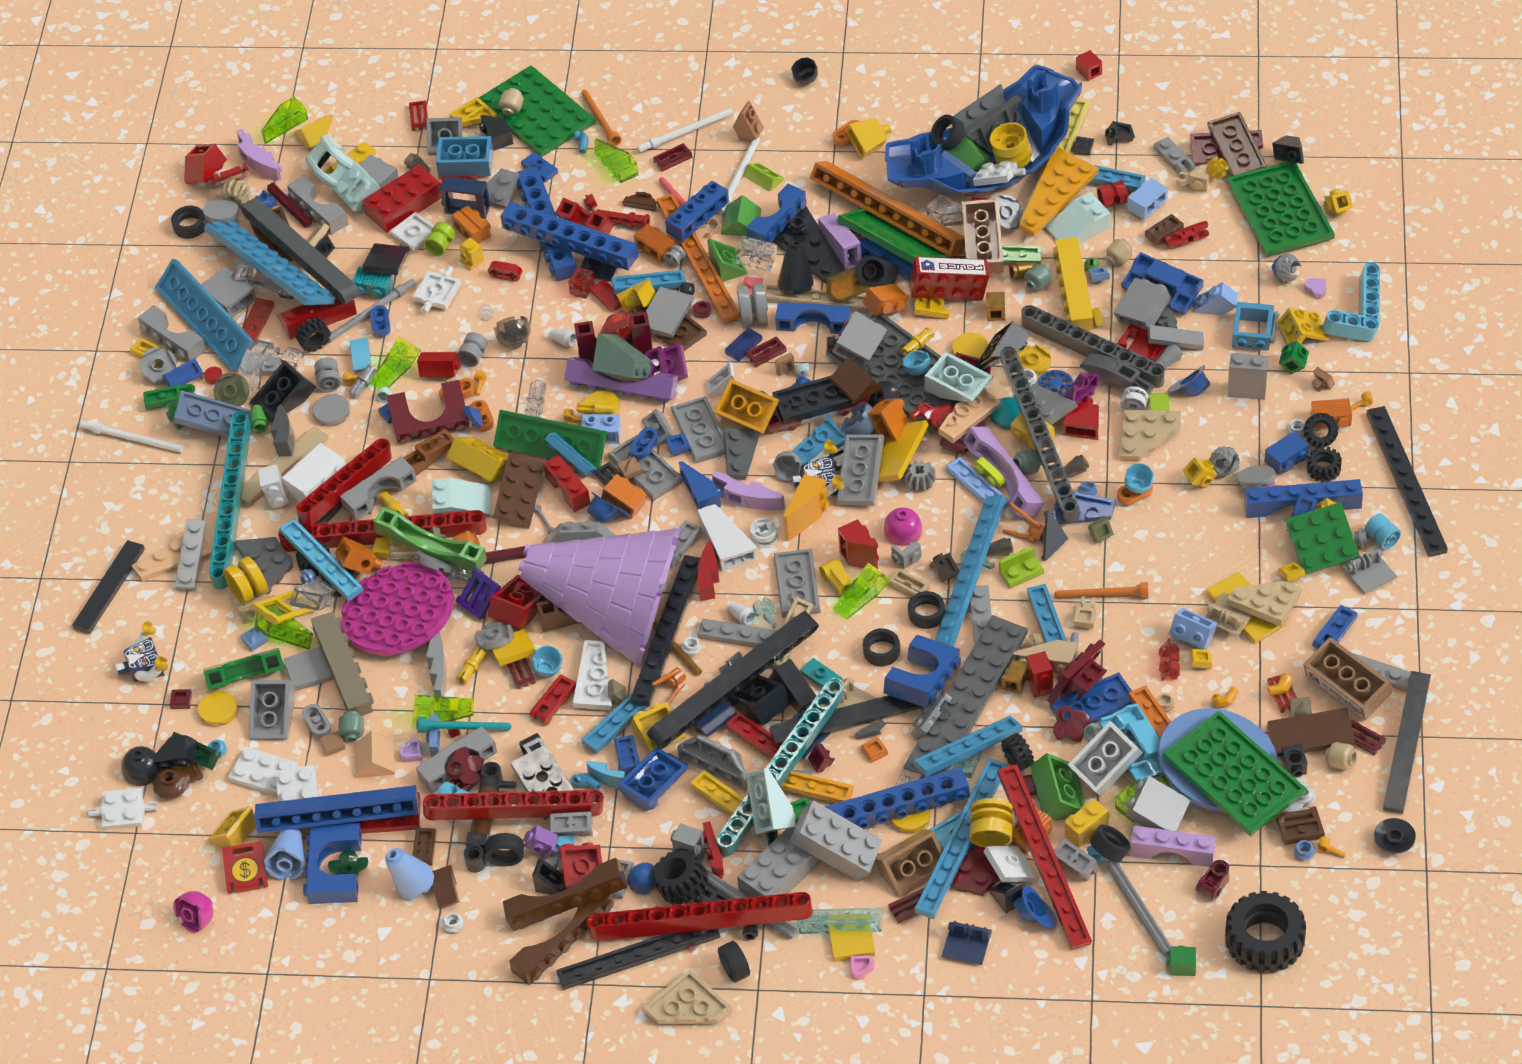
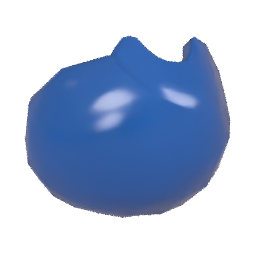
(640, 878)

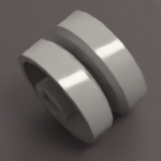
(752, 304)

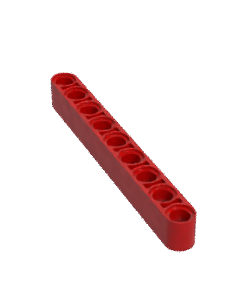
(503, 804)

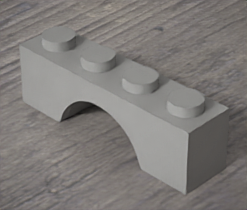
(304, 193)
(185, 344)
(395, 475)
(433, 771)

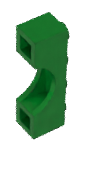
(244, 667)

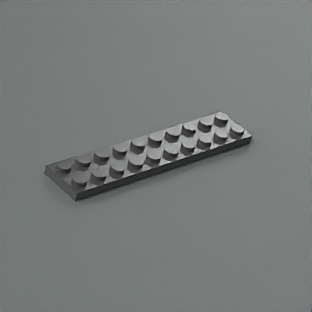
(971, 687)

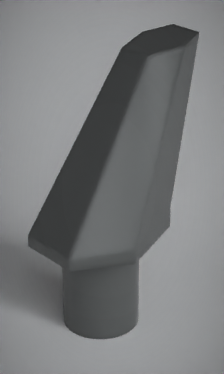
(730, 661)
(871, 730)

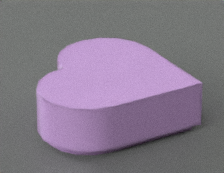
(1316, 287)
(411, 751)

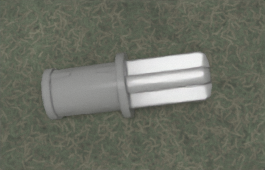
(362, 381)

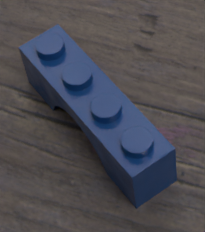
(790, 202)
(792, 315)

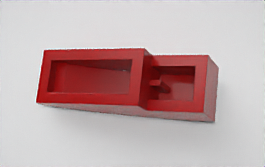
(707, 573)

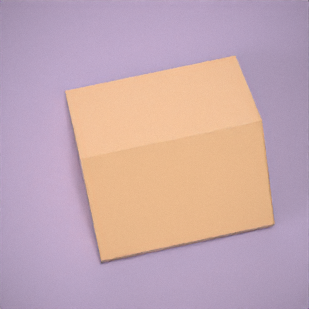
(374, 755)

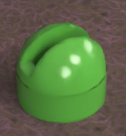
(1094, 261)

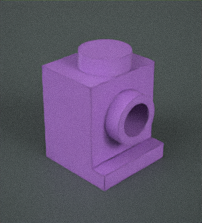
(540, 841)

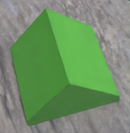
(970, 154)
(738, 216)
(723, 259)

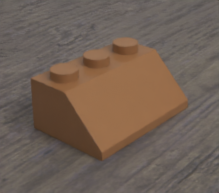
(910, 861)

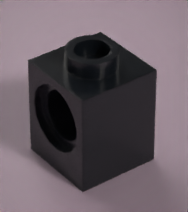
(1293, 754)

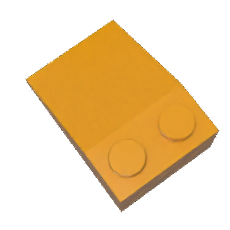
(746, 406)
(805, 506)

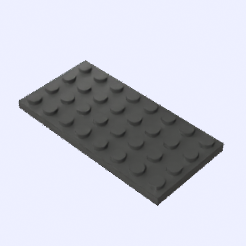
(887, 366)

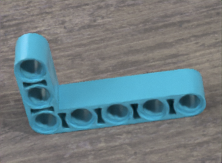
(1367, 321)

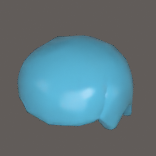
(916, 363)
(1138, 478)
(547, 661)

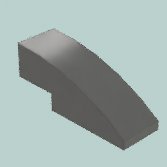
(283, 433)

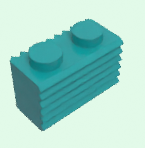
(373, 284)

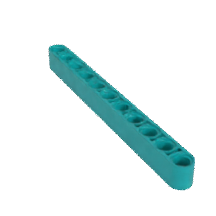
(230, 498)
(785, 758)

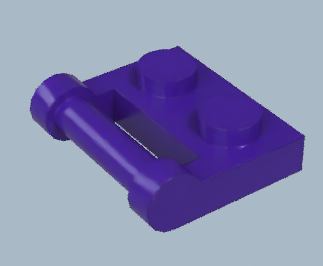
(480, 600)

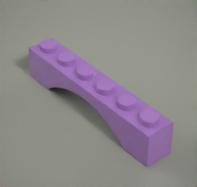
(660, 385)

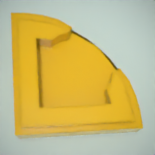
(1098, 317)

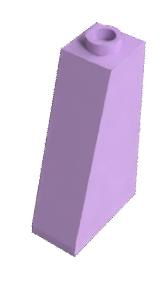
(841, 240)

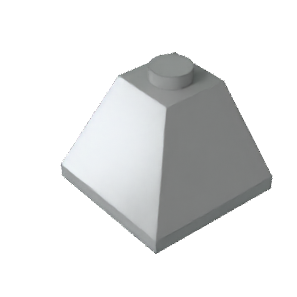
(442, 128)

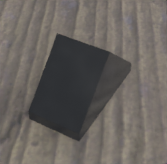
(547, 878)
(1005, 894)

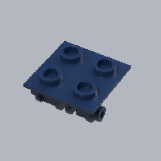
(966, 942)

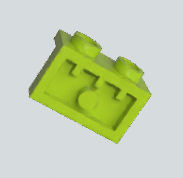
(1020, 567)

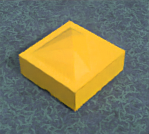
(1291, 571)
(1201, 658)

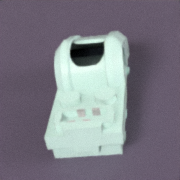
(348, 179)

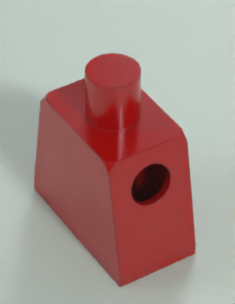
(1083, 420)

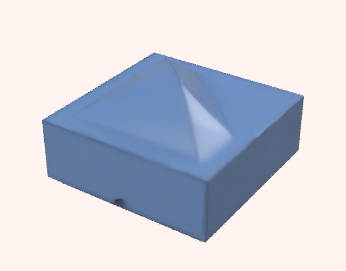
(1098, 274)
(254, 638)

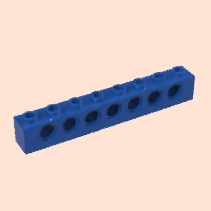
(536, 197)
(569, 236)
(896, 797)

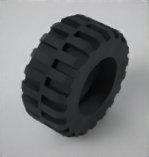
(1265, 909)

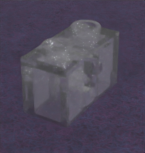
(756, 253)

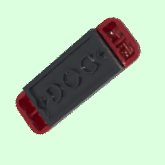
(808, 404)

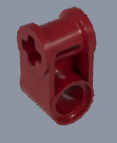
(1213, 883)

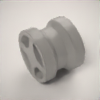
(674, 256)

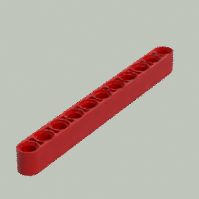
(364, 530)
(700, 916)

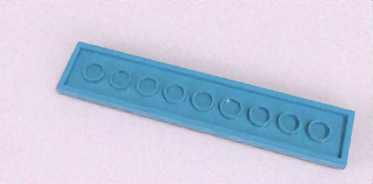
(269, 263)

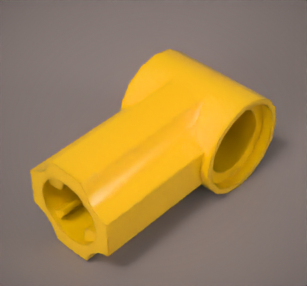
(834, 573)

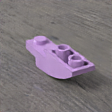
(257, 157)
(750, 496)

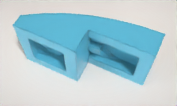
(360, 354)
(600, 772)

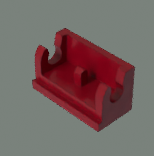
(1085, 679)

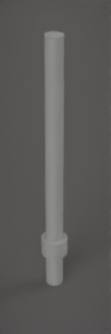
(398, 291)

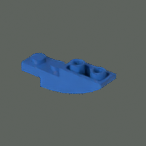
(870, 248)

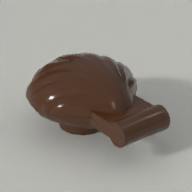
(174, 782)

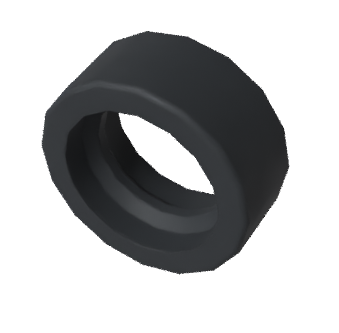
(956, 134)
(184, 213)
(926, 597)
(880, 659)
(1110, 843)
(504, 857)
(733, 961)

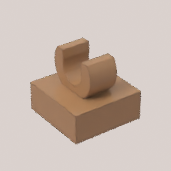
(1322, 379)

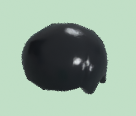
(804, 71)

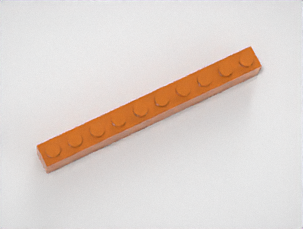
(888, 208)

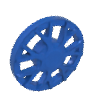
(1056, 384)

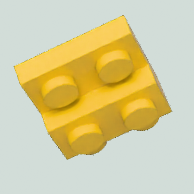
(643, 721)

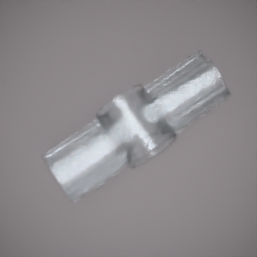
(535, 402)

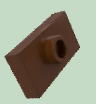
(1163, 228)
(425, 844)

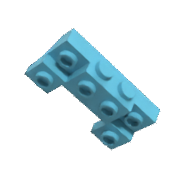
(1139, 730)

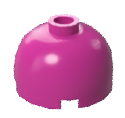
(902, 526)
(194, 910)

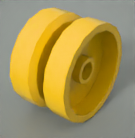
(245, 580)

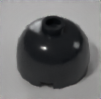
(138, 766)

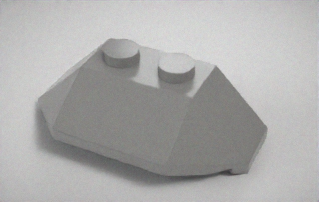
(581, 530)
(714, 759)

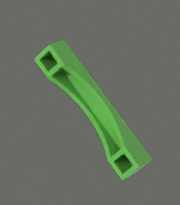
(459, 553)

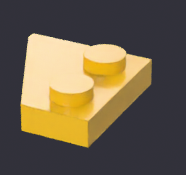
(472, 111)

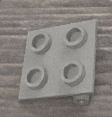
(1369, 571)

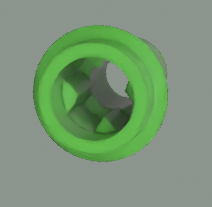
(258, 419)

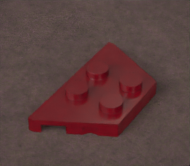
(975, 873)

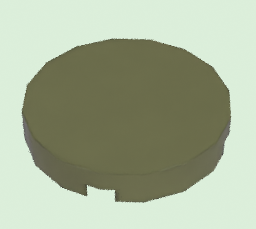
(232, 389)

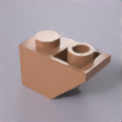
(748, 123)

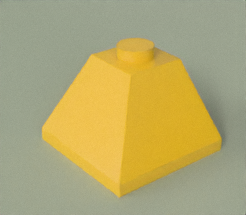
(311, 133)

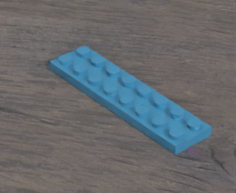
(204, 314)

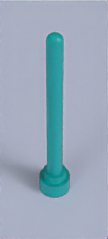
(424, 725)

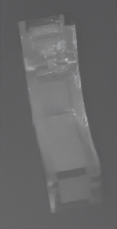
(247, 273)
(255, 360)

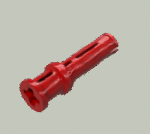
(631, 219)

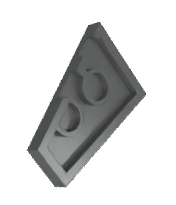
(739, 451)

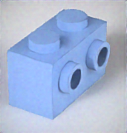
(1147, 198)
(609, 423)
(1192, 628)

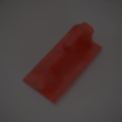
(1168, 654)

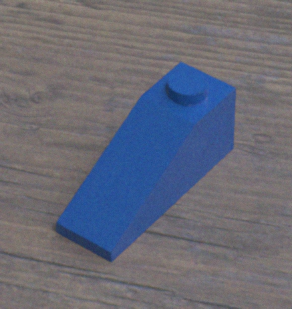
(700, 487)

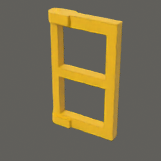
(278, 600)

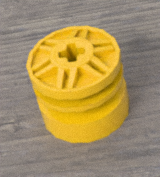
(1011, 144)
(991, 822)

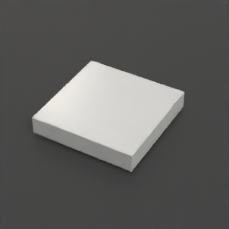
(412, 231)

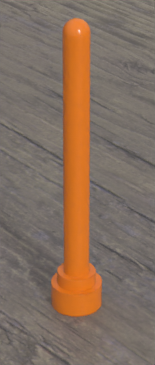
(612, 136)
(1140, 589)

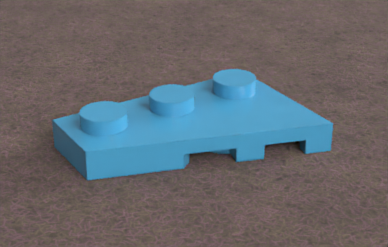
(813, 445)

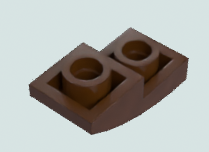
(444, 887)

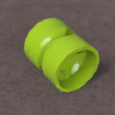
(439, 238)

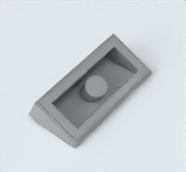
(659, 422)

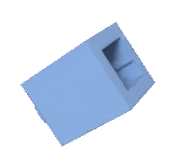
(1216, 300)

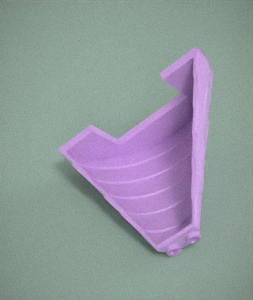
(606, 583)

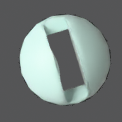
(802, 367)
(382, 393)
(1089, 730)

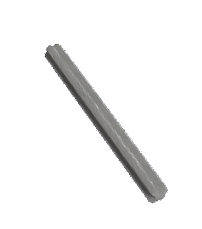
(719, 884)
(1139, 907)

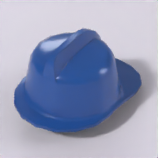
(1192, 384)
(603, 511)
(1034, 909)

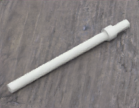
(655, 142)
(740, 171)
(99, 428)

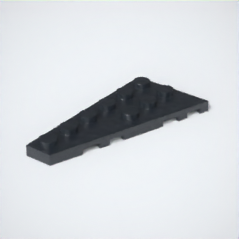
(820, 254)

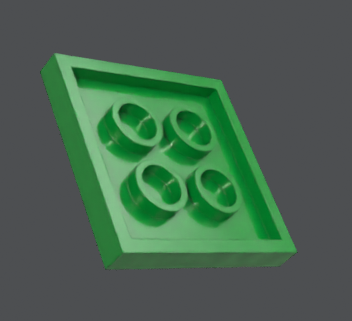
(1322, 538)

